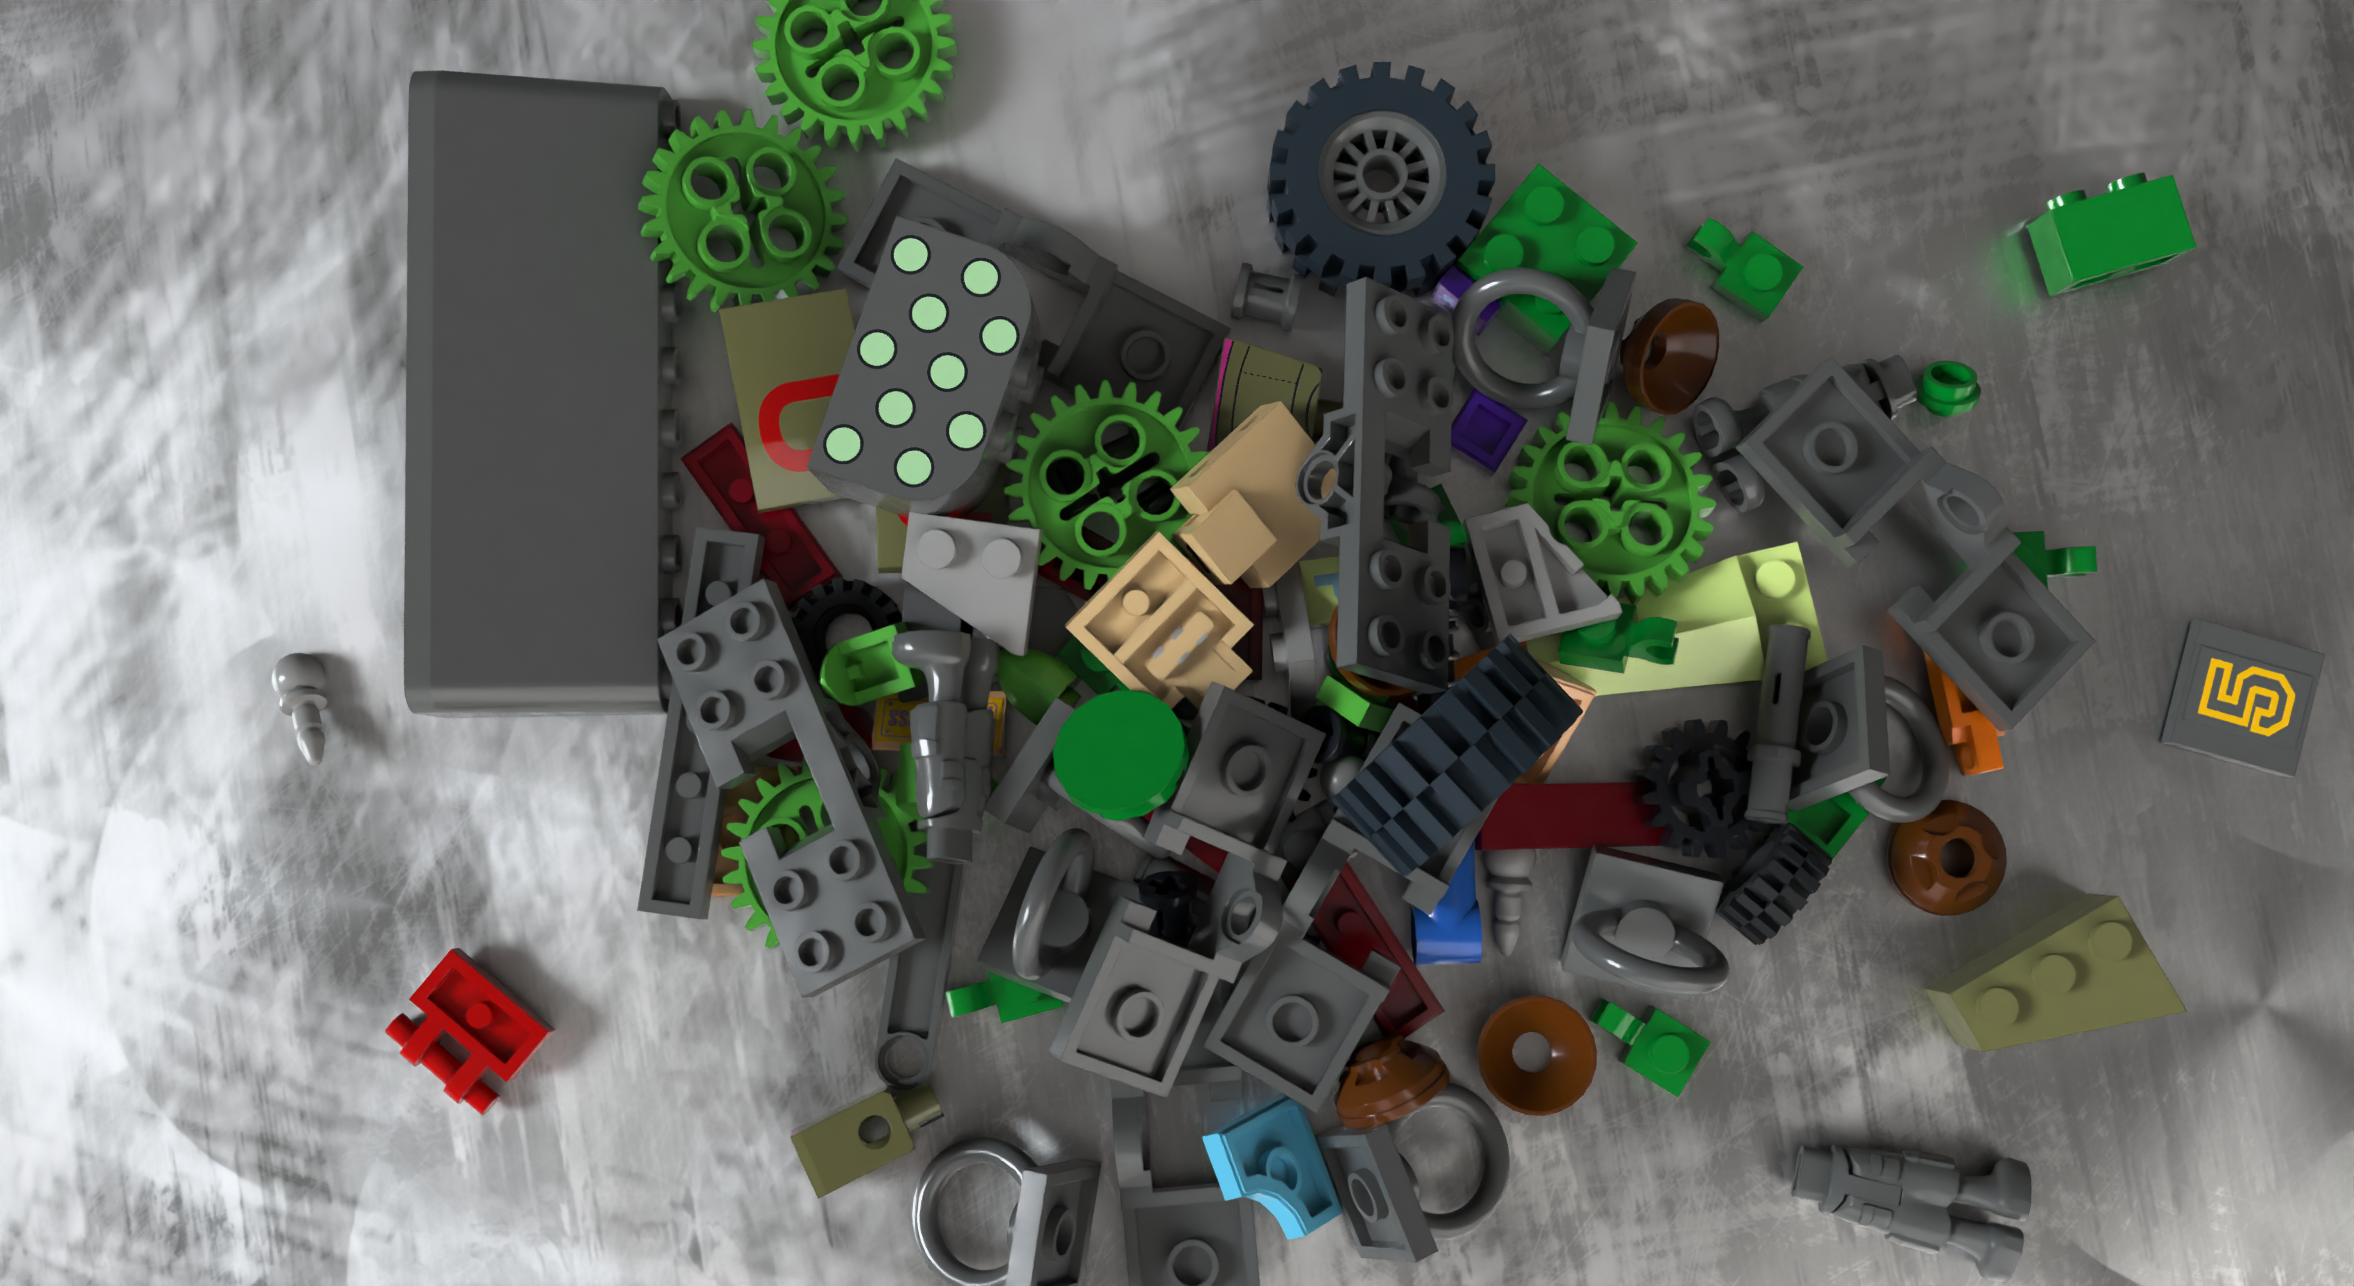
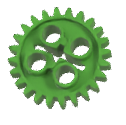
(884, 94)
(687, 220)
(1077, 437)
(1614, 556)
(783, 808)

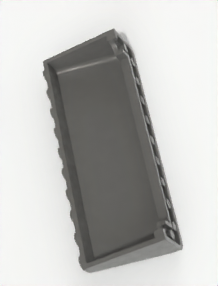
(538, 400)

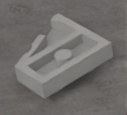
(977, 572)
(1531, 579)
(1292, 645)

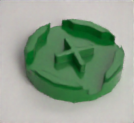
(1121, 754)

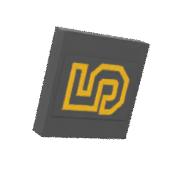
(2243, 698)

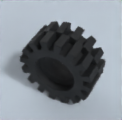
(838, 599)
(1773, 883)

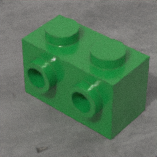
(2110, 234)

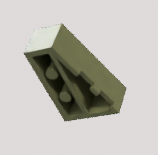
(2057, 980)

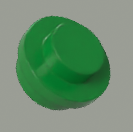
(1948, 388)

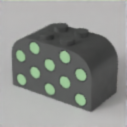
(932, 378)

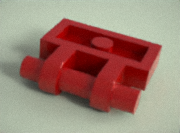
(480, 1016)

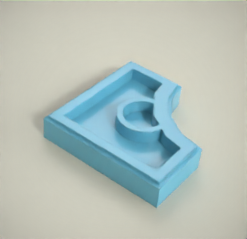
(1276, 1162)

